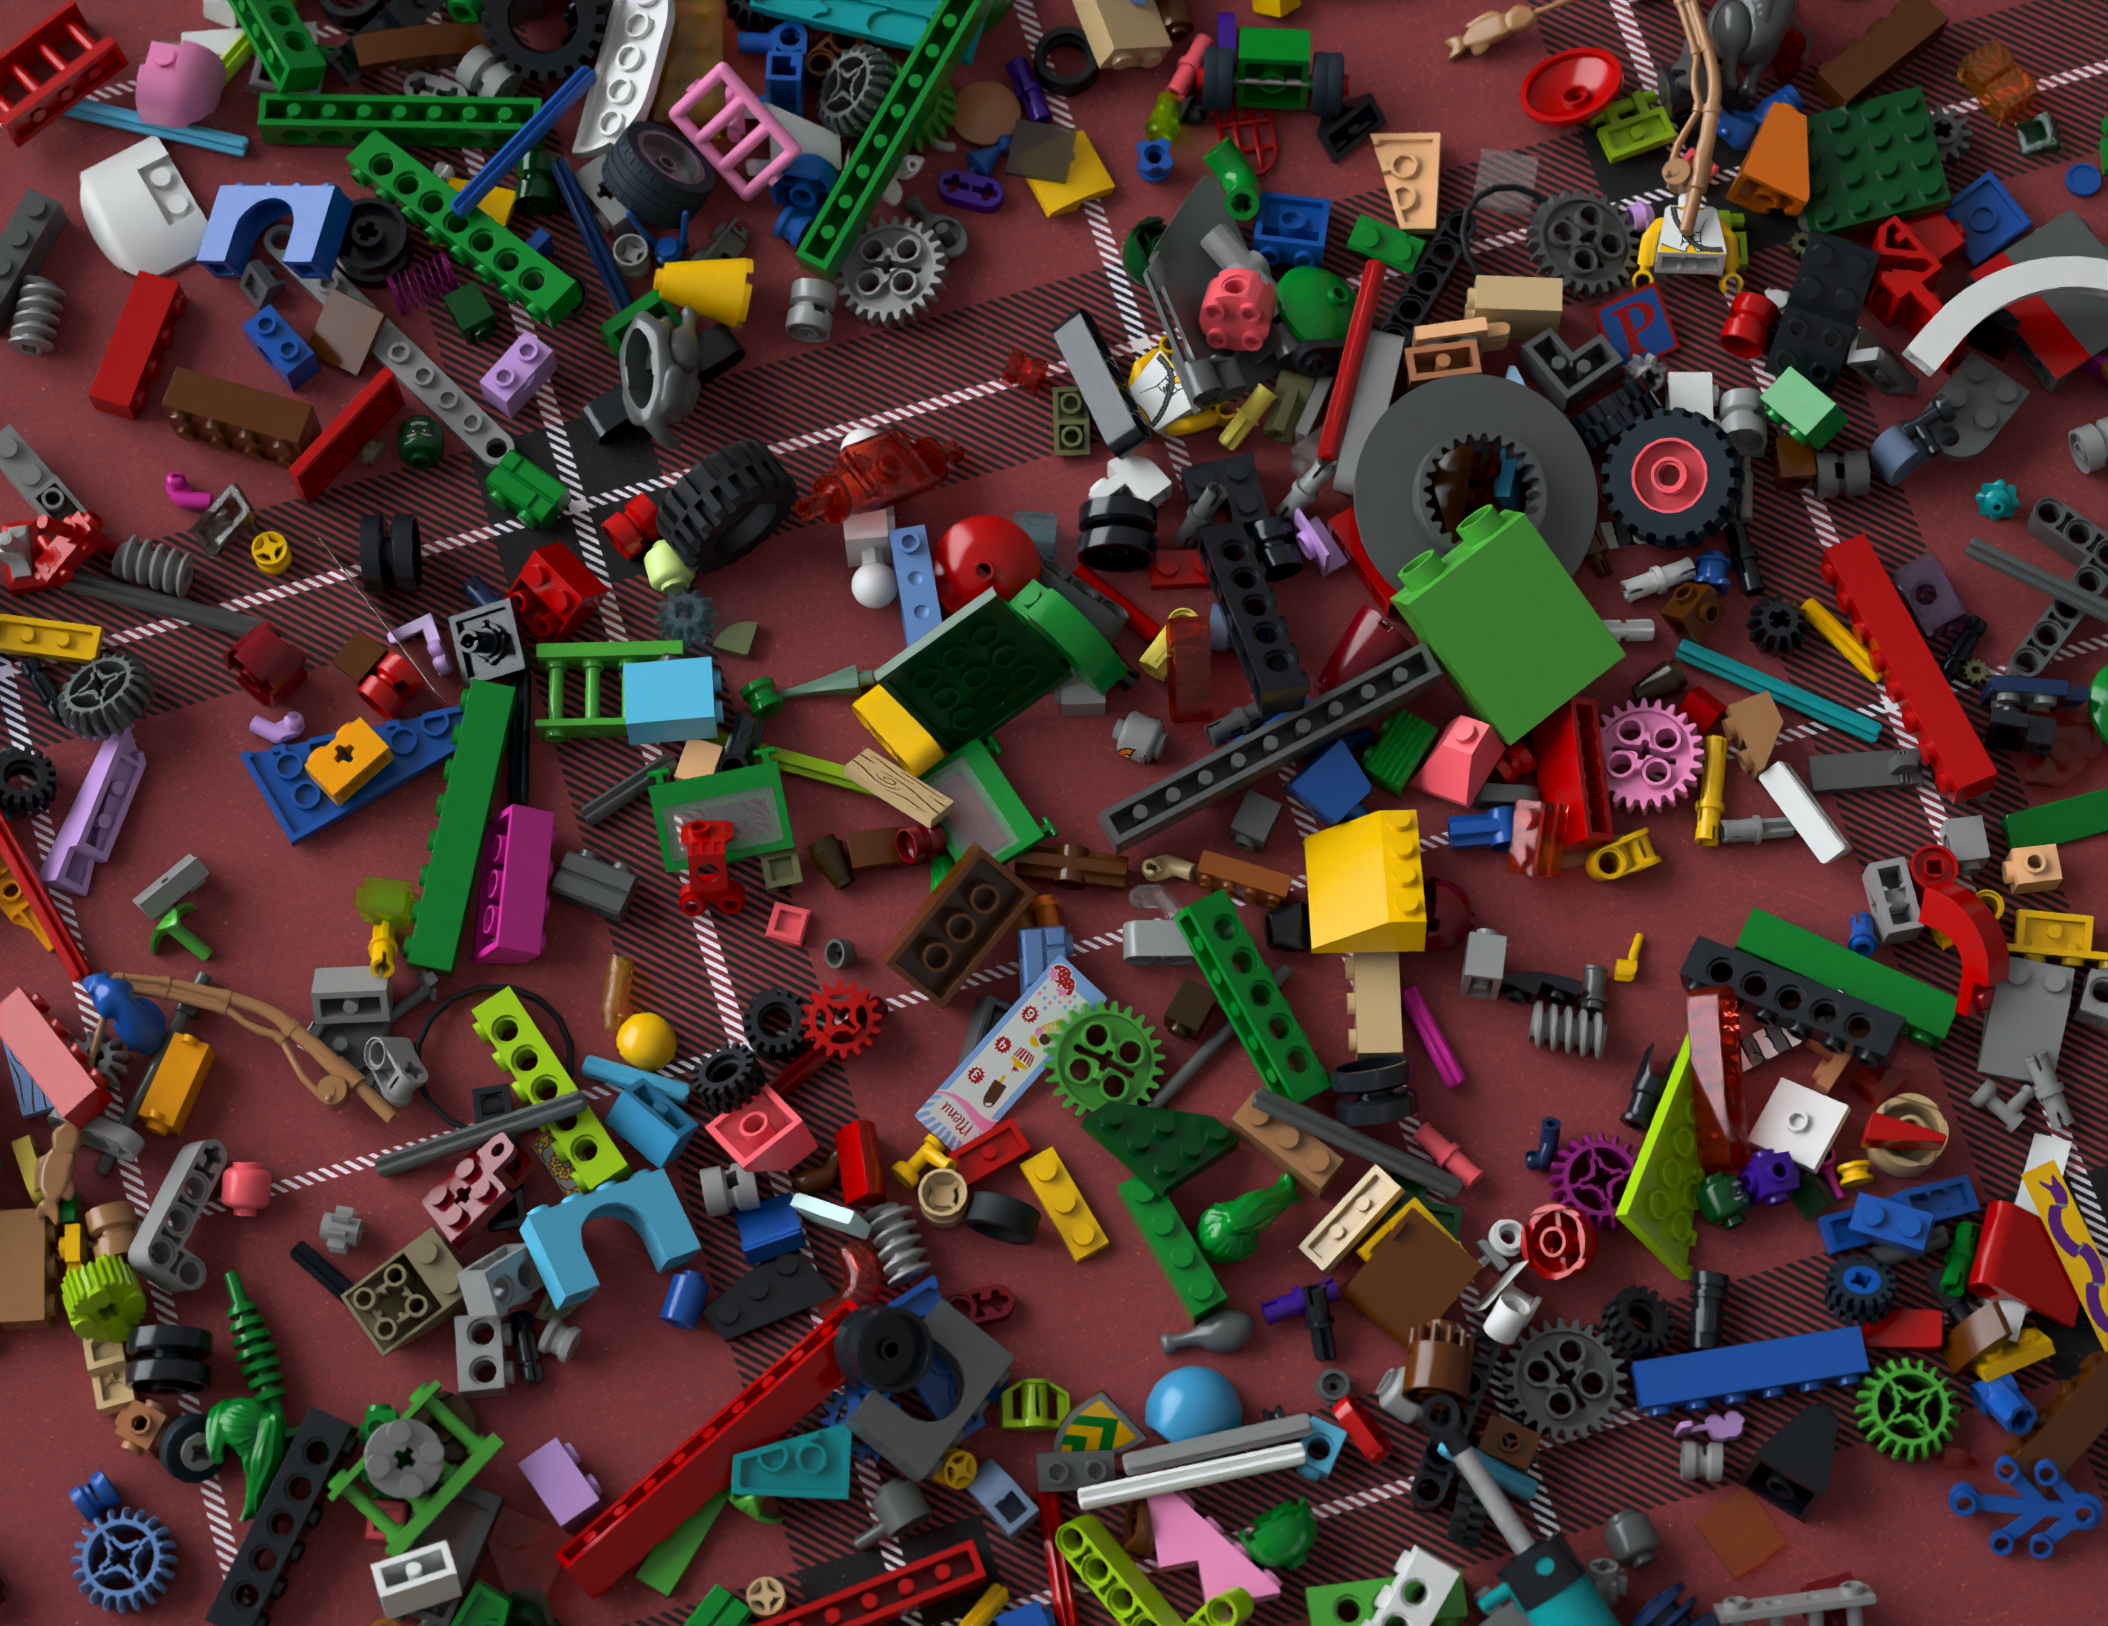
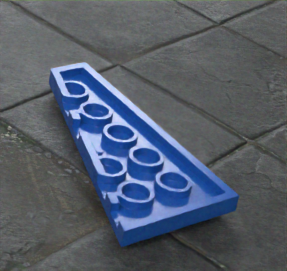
(307, 810)

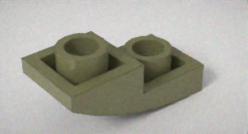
(1070, 422)

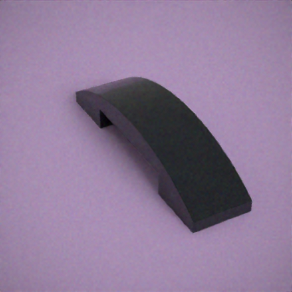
(488, 1104)

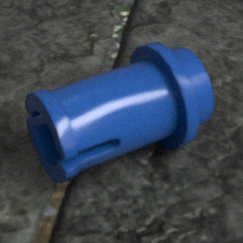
(1862, 935)

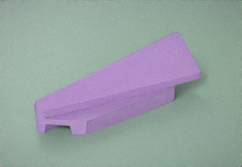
(95, 815)

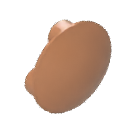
(985, 113)

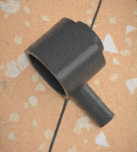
(899, 1508)

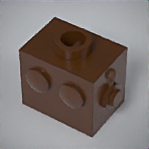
(1524, 1438)

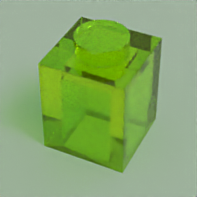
(385, 901)

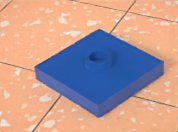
(1988, 217)

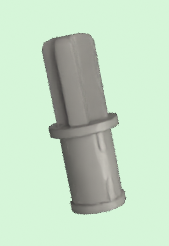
(1755, 829)

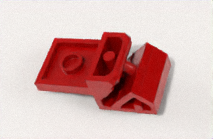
(1906, 282)

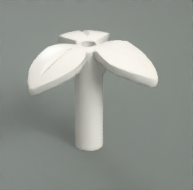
(907, 169)

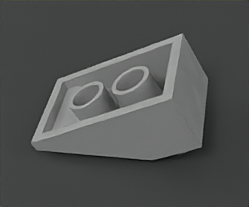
(2025, 1019)

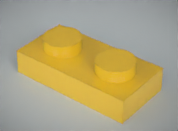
(2029, 1348)

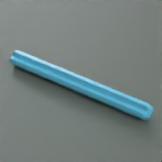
(130, 120)

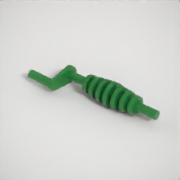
(258, 1353)

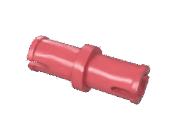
(1188, 66)
(1447, 1155)

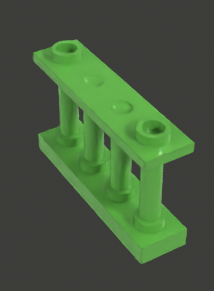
(592, 659)
(425, 1506)

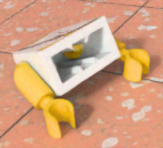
(1704, 252)
(1162, 398)

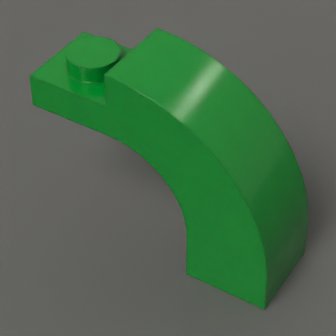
(1071, 634)

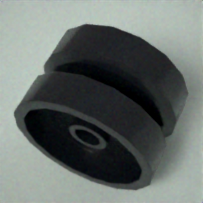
(375, 244)
(1117, 534)
(390, 553)
(1374, 1090)
(883, 1348)
(169, 1360)

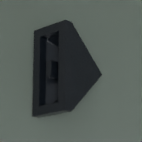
(1356, 123)

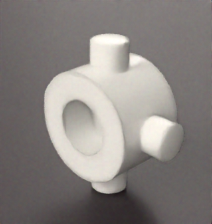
(1778, 297)

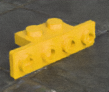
(2055, 936)

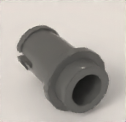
(1593, 989)

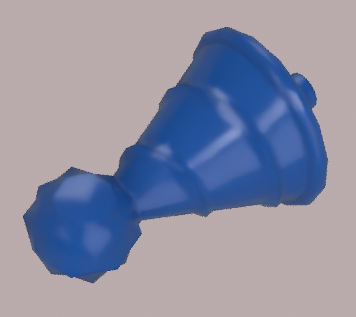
(984, 160)

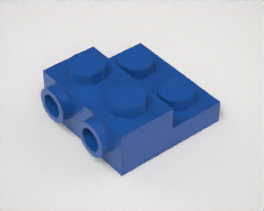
(1291, 229)

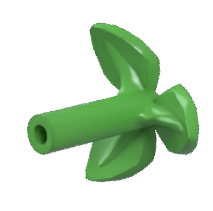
(171, 926)
(753, 1507)

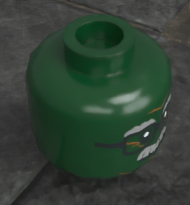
(420, 442)
(1723, 1200)

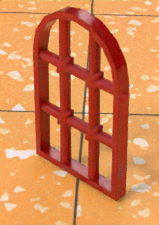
(1254, 122)

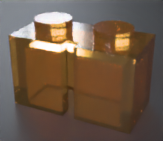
(1997, 82)

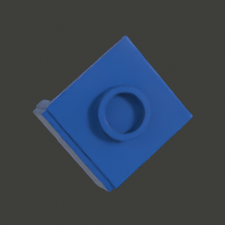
(770, 1229)

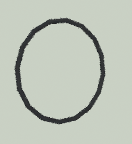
(488, 987)

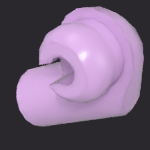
(278, 732)

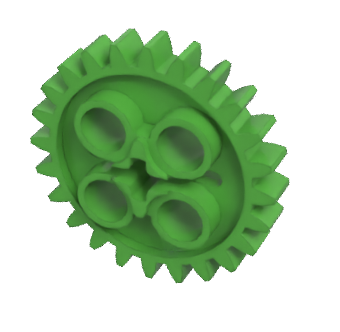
(1117, 1029)

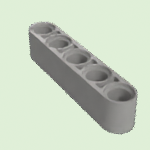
(1370, 401)

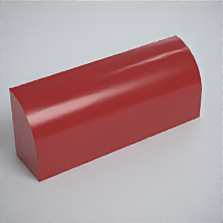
(1574, 772)

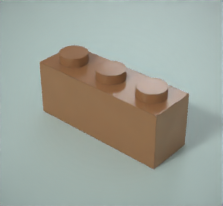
(1288, 1148)
(27, 1270)

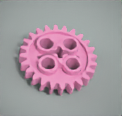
(1654, 726)

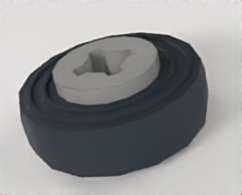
(178, 1447)

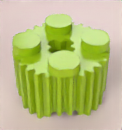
(103, 1299)

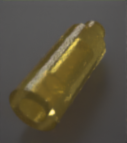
(616, 991)

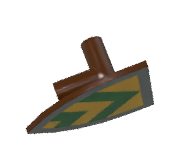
(1097, 1425)

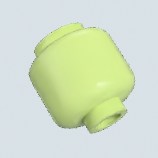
(666, 569)

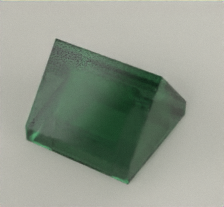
(1812, 1195)

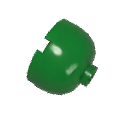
(1282, 1535)

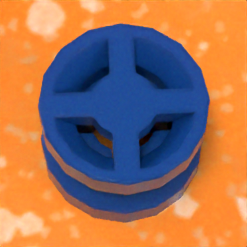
(792, 226)

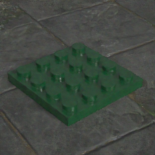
(1873, 164)
(973, 672)

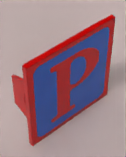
(1637, 324)

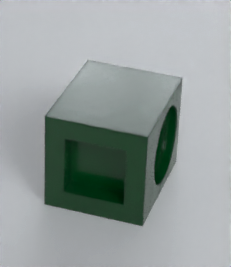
(471, 313)

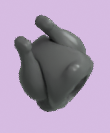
(1748, 36)
(660, 372)

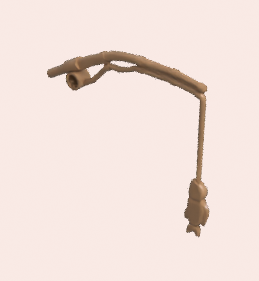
(1678, 175)
(56, 1167)

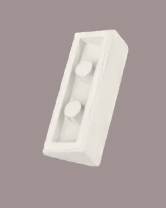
(1805, 812)

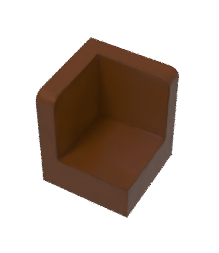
(1792, 464)
(359, 657)

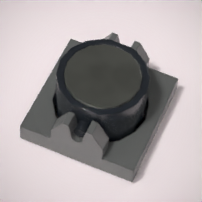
(1675, 86)

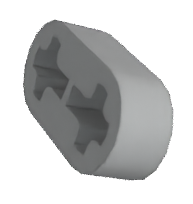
(435, 85)

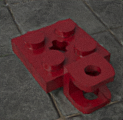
(485, 1181)

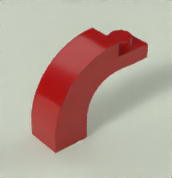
(1975, 935)

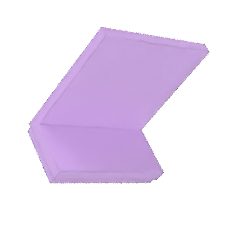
(1317, 544)

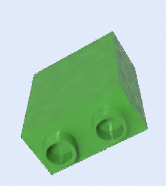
(1505, 622)

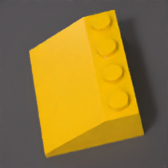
(1366, 885)

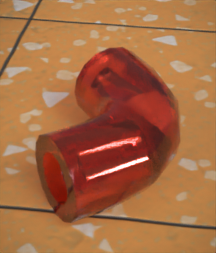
(861, 1277)

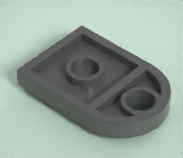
(1983, 406)

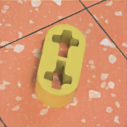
(27, 1155)

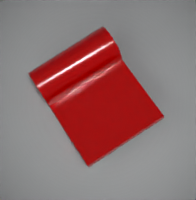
(2022, 1263)

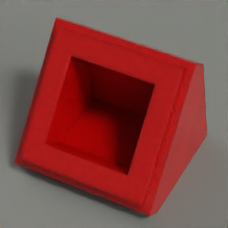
(1702, 709)

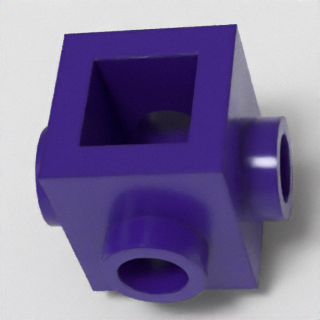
(1770, 1178)

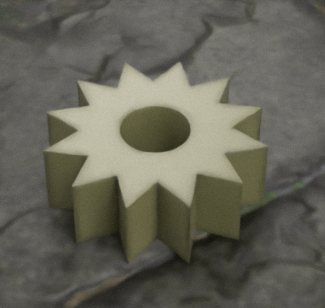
(1794, 243)
(1975, 665)

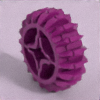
(1583, 1188)

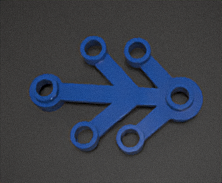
(2032, 1506)

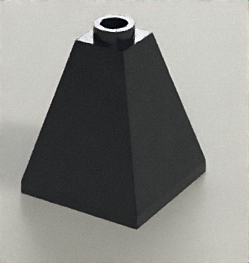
(1795, 1463)

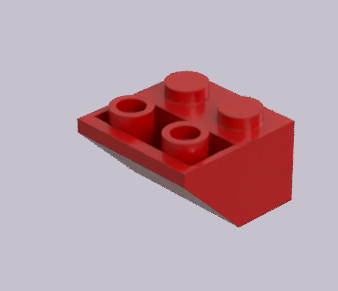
(556, 593)

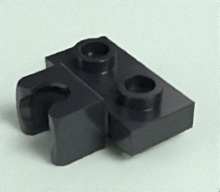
(2012, 729)

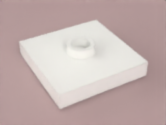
(1799, 1123)

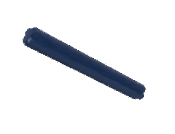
(591, 234)

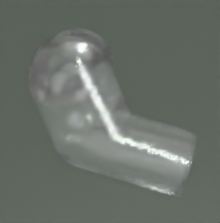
(1155, 896)

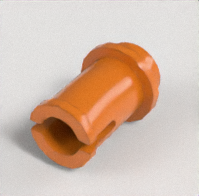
(1045, 910)

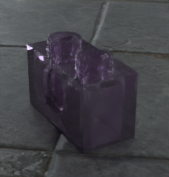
(1947, 609)

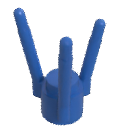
(668, 248)

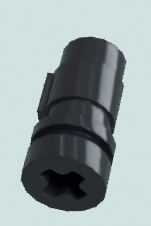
(1707, 1309)

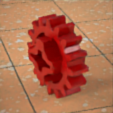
(852, 1008)

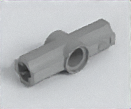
(1231, 253)

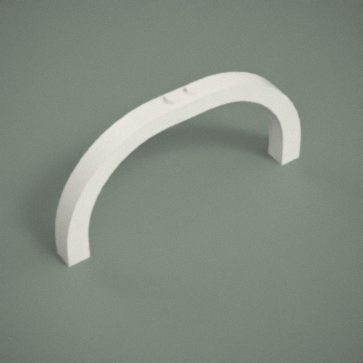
(1998, 291)

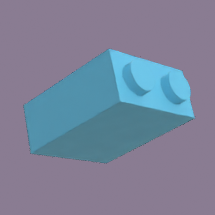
(672, 700)

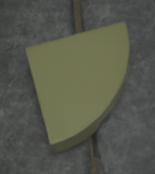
(737, 639)
(548, 1311)

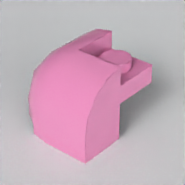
(179, 84)

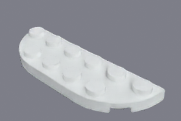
(626, 73)

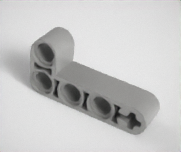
(199, 1168)

